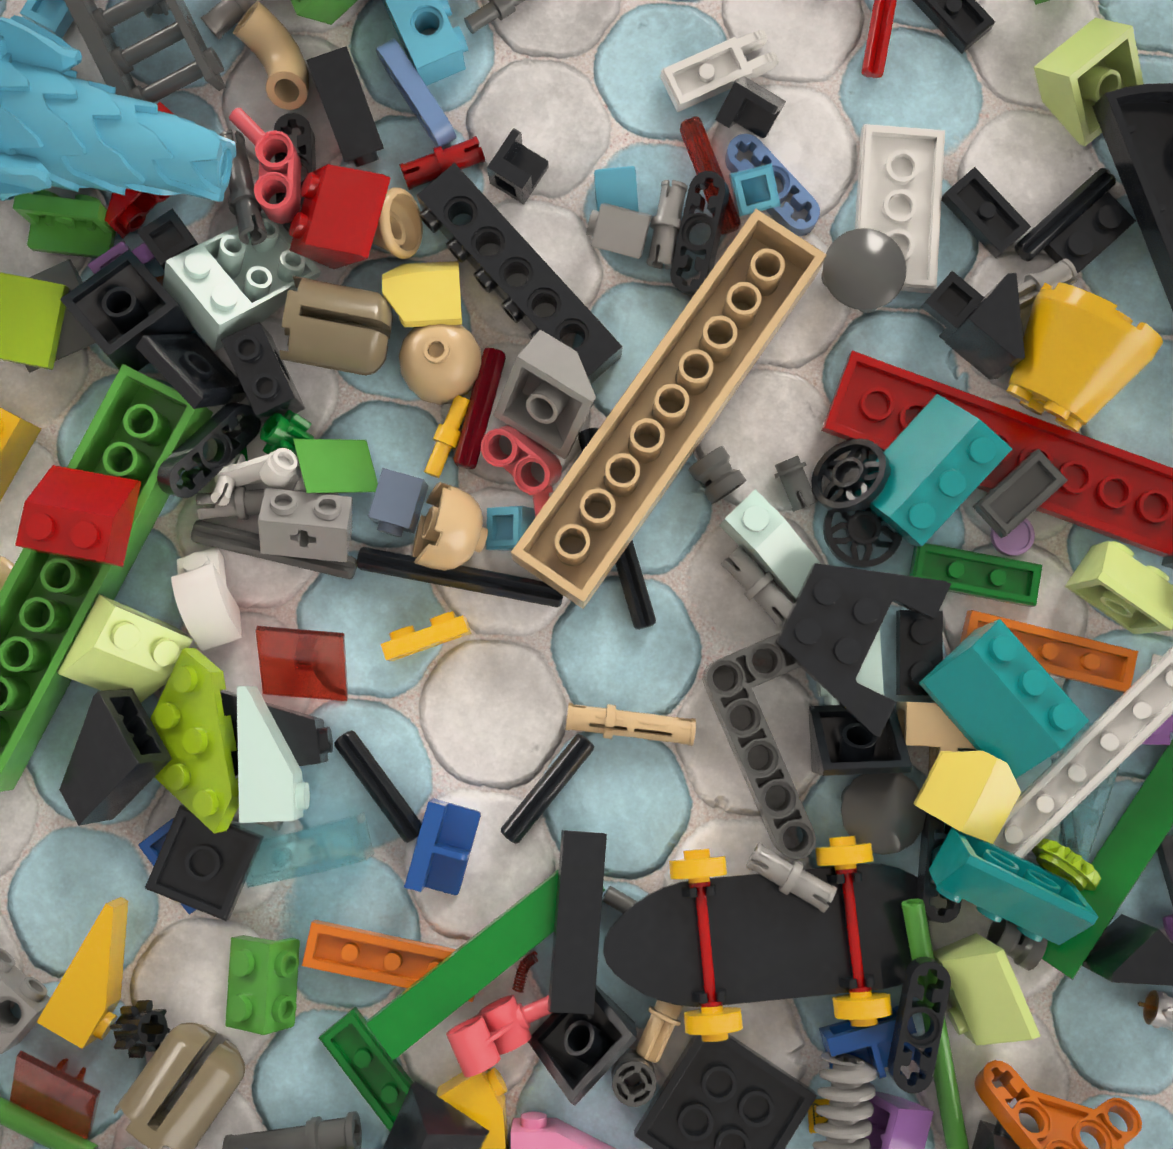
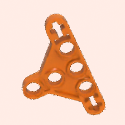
(1056, 1118)

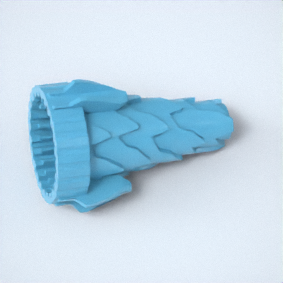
(86, 135)

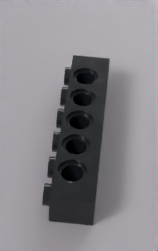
(456, 194)

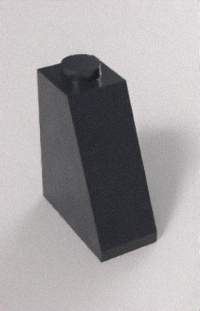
(346, 106)
(303, 733)
(112, 757)

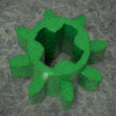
(281, 430)

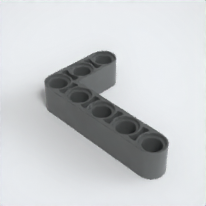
(774, 773)

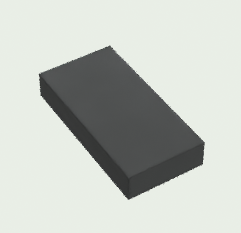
(1020, 493)

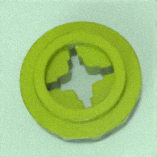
(1066, 864)

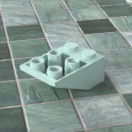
(235, 284)

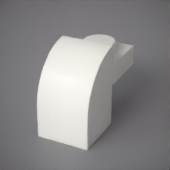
(205, 600)

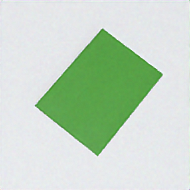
(336, 465)

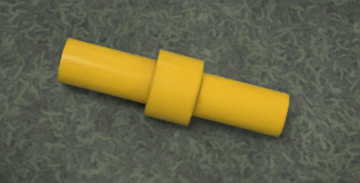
(447, 436)

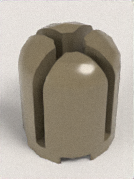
(336, 327)
(164, 1075)

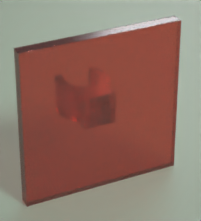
(302, 663)
(55, 1094)

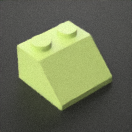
(1083, 70)
(1124, 588)
(123, 650)
(985, 993)

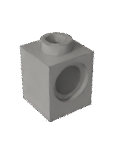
(619, 230)

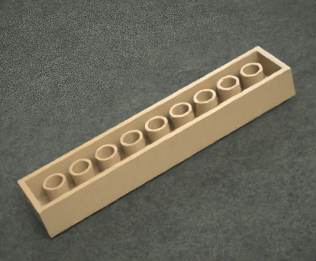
(668, 409)

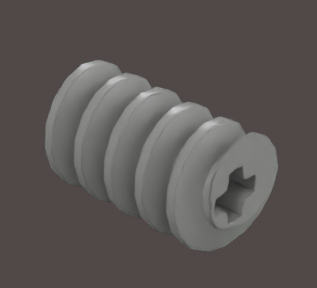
(848, 1103)

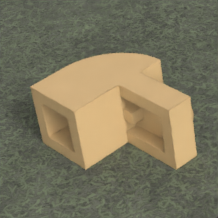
(929, 726)

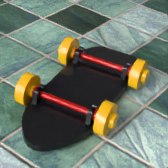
(750, 943)

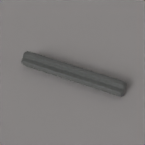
(249, 544)

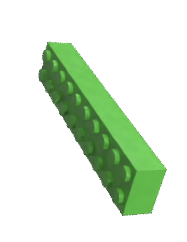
(53, 594)

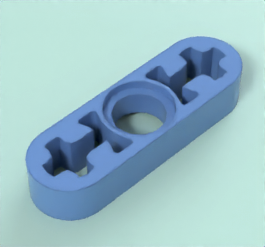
(416, 93)
(801, 197)

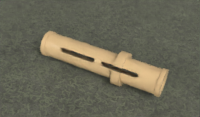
(630, 724)

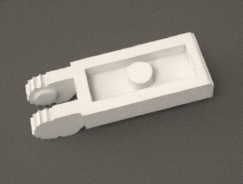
(716, 70)

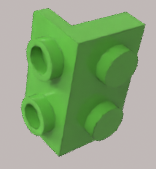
(65, 224)
(262, 984)

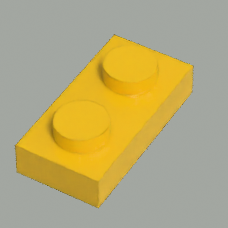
(408, 642)

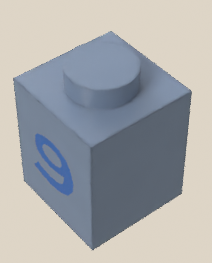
(397, 502)

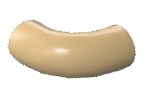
(279, 55)

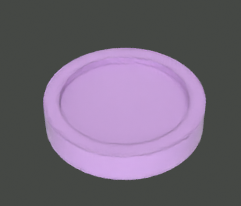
(1016, 542)

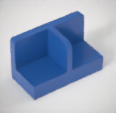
(443, 847)
(867, 1042)

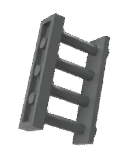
(117, 63)

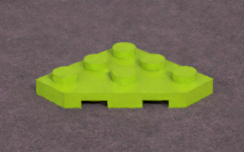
(198, 740)

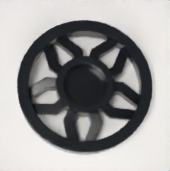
(850, 475)
(861, 529)

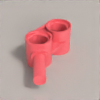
(273, 177)
(519, 462)
(493, 1032)

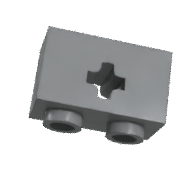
(305, 525)

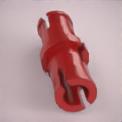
(433, 165)

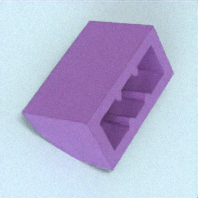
(898, 1123)

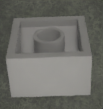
(547, 394)

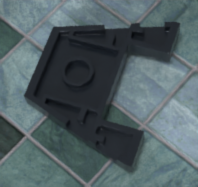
(837, 623)

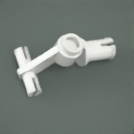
(275, 469)

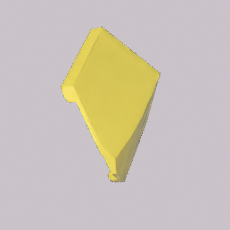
(424, 293)
(970, 792)

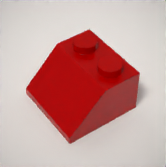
(338, 215)
(80, 515)

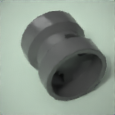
(717, 474)
(1022, 949)
(633, 1070)

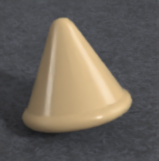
(399, 224)

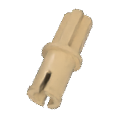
(658, 1030)

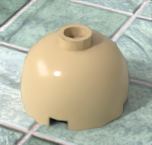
(440, 362)
(449, 529)

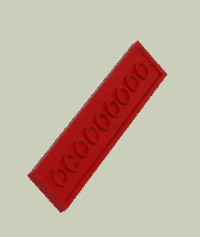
(1105, 485)

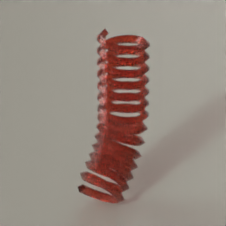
(530, 962)

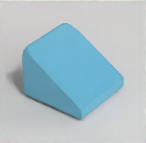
(616, 187)
(754, 189)
(507, 526)

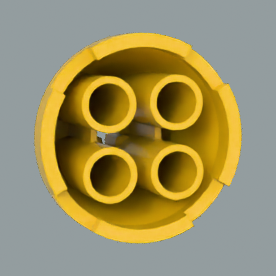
(1078, 354)

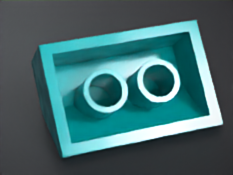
(935, 469)
(1004, 699)
(1010, 889)

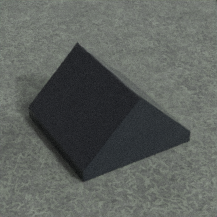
(993, 332)
(845, 748)
(1132, 954)
(583, 1046)
(433, 1124)

